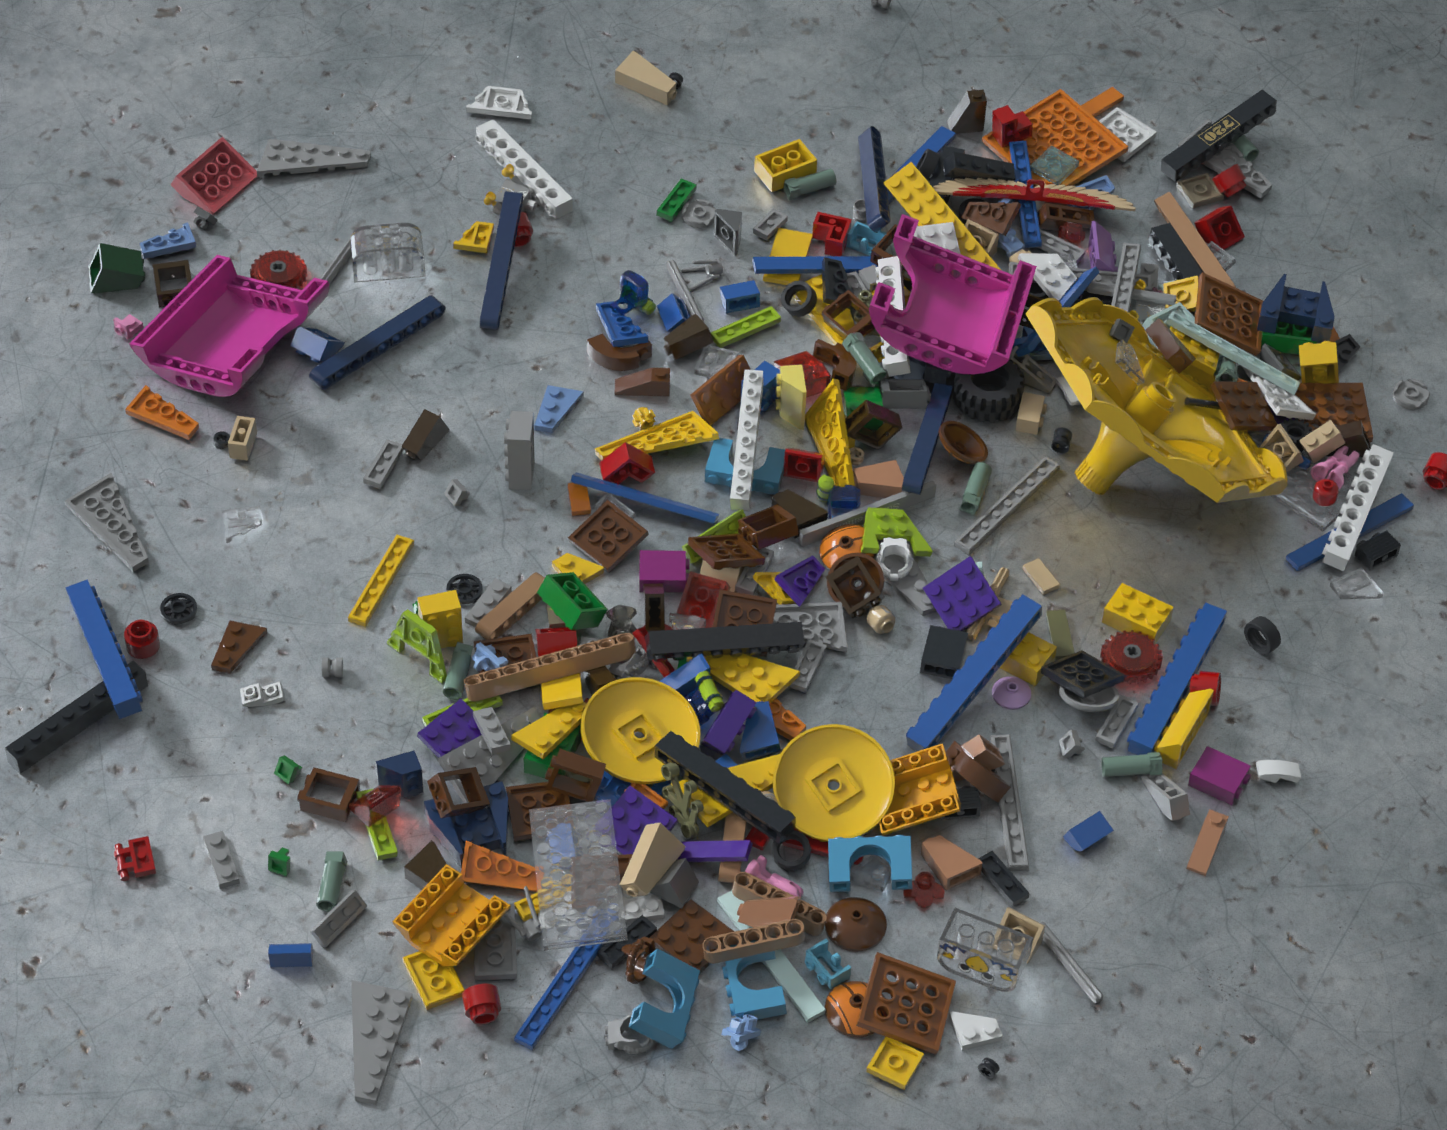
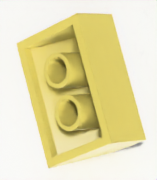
(791, 395)

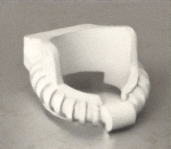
(898, 547)

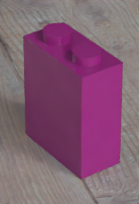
(664, 568)
(1220, 775)

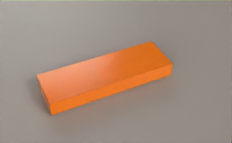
(1103, 102)

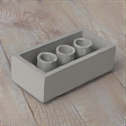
(519, 450)

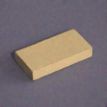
(1041, 576)

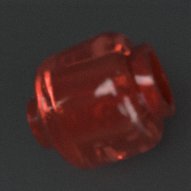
(1071, 233)

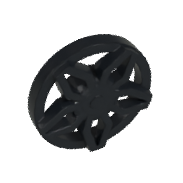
(465, 588)
(178, 608)

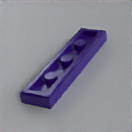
(716, 851)

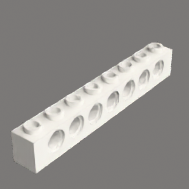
(531, 174)
(891, 273)
(746, 440)
(1357, 508)

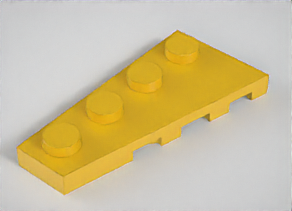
(549, 730)

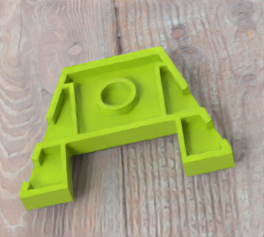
(893, 524)
(422, 638)

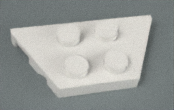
(501, 102)
(1051, 273)

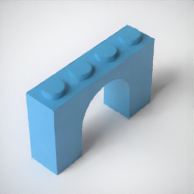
(765, 479)
(846, 851)
(681, 982)
(758, 1003)

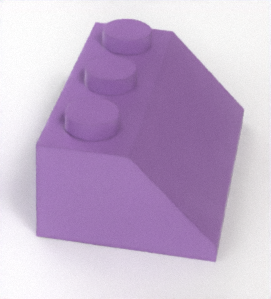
(1101, 249)

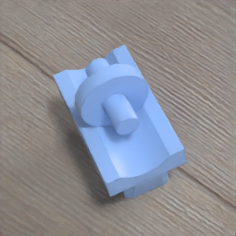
(1010, 243)
(486, 658)
(741, 1031)

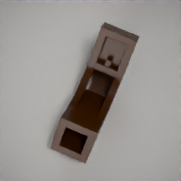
(617, 357)
(840, 359)
(976, 773)

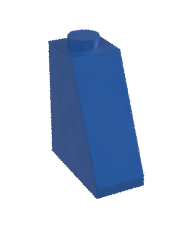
(684, 677)
(759, 734)

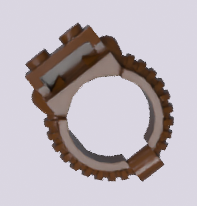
(637, 957)

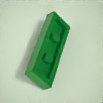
(676, 199)

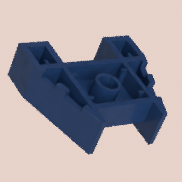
(1298, 308)
(483, 827)

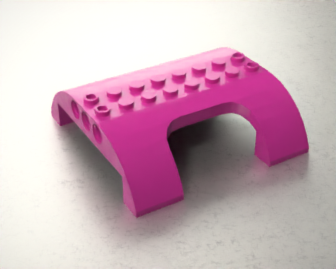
(958, 308)
(222, 328)

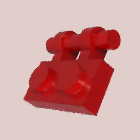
(141, 855)

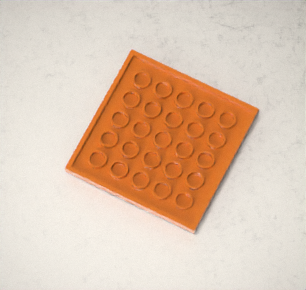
(1069, 128)

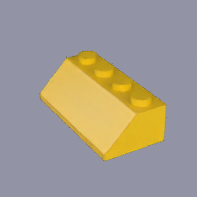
(1184, 727)

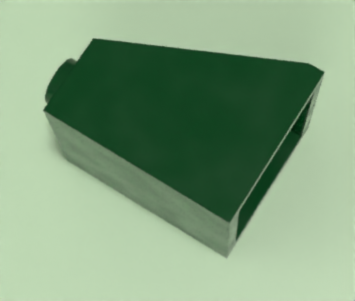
(115, 269)

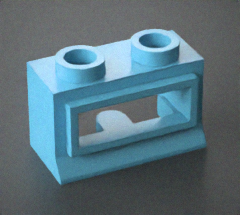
(866, 235)
(833, 961)

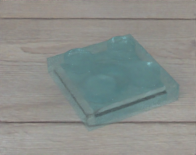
(1054, 165)

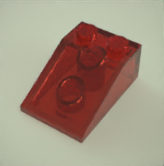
(814, 371)
(701, 597)

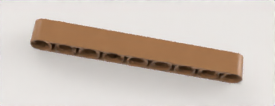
(1191, 238)
(550, 667)

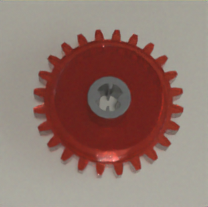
(280, 268)
(1132, 655)

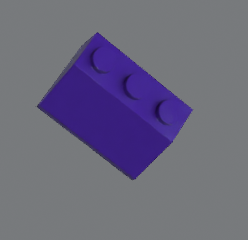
(729, 723)

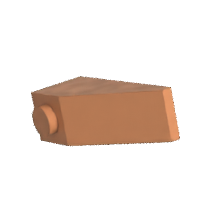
(1207, 842)

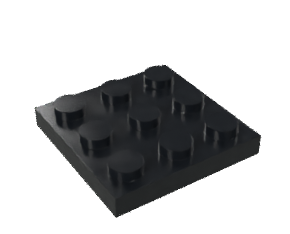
(1082, 674)

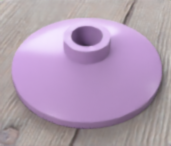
(1009, 698)

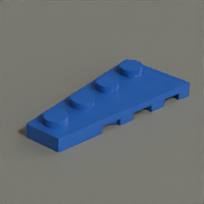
(619, 327)

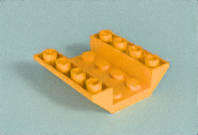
(922, 790)
(448, 918)

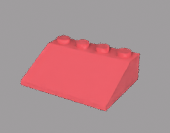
(214, 177)

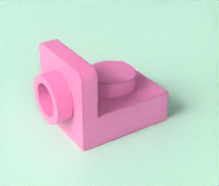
(128, 326)

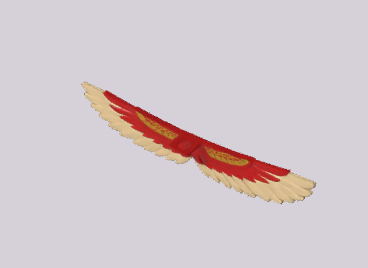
(1049, 193)

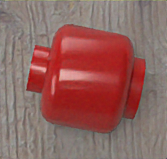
(1325, 492)

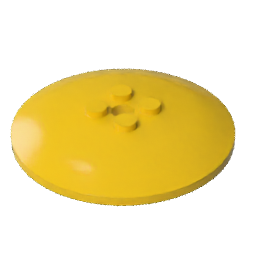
(633, 707)
(840, 756)

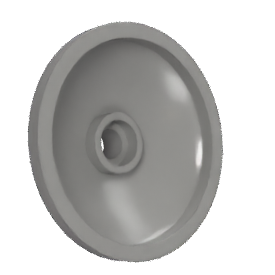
(1094, 703)

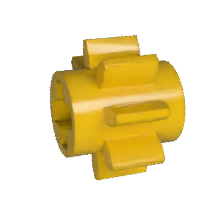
(643, 418)

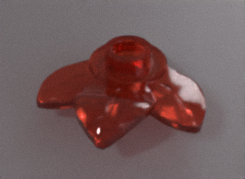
(924, 892)

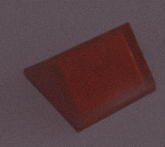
(376, 804)

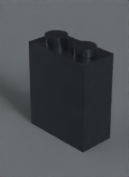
(943, 652)

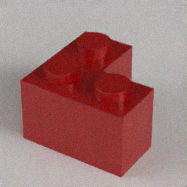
(1009, 126)
(833, 231)
(627, 462)

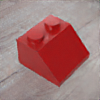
(1220, 227)
(803, 464)
(554, 640)

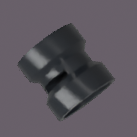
(1062, 437)

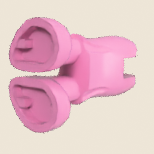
(1338, 463)
(758, 869)

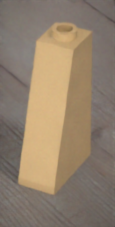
(645, 79)
(651, 859)

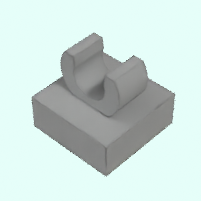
(456, 492)
(1071, 744)

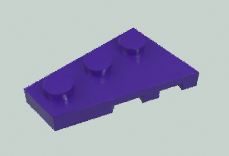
(800, 579)

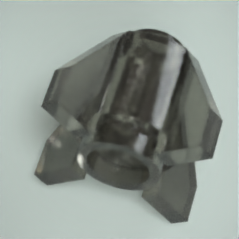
(621, 619)

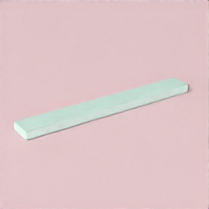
(1233, 352)
(779, 968)

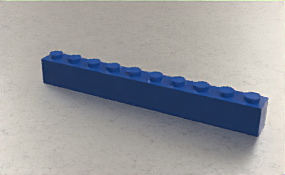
(104, 649)
(974, 674)
(1177, 679)

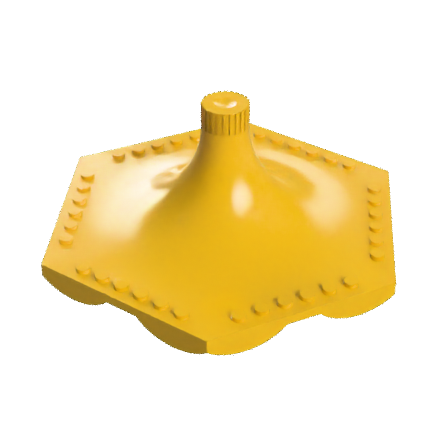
(1152, 416)

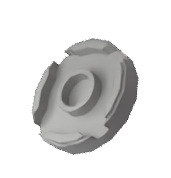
(698, 213)
(1411, 394)

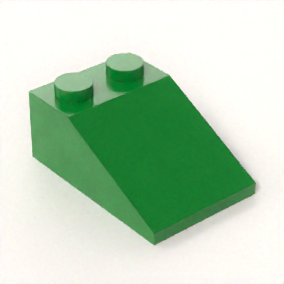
(856, 396)

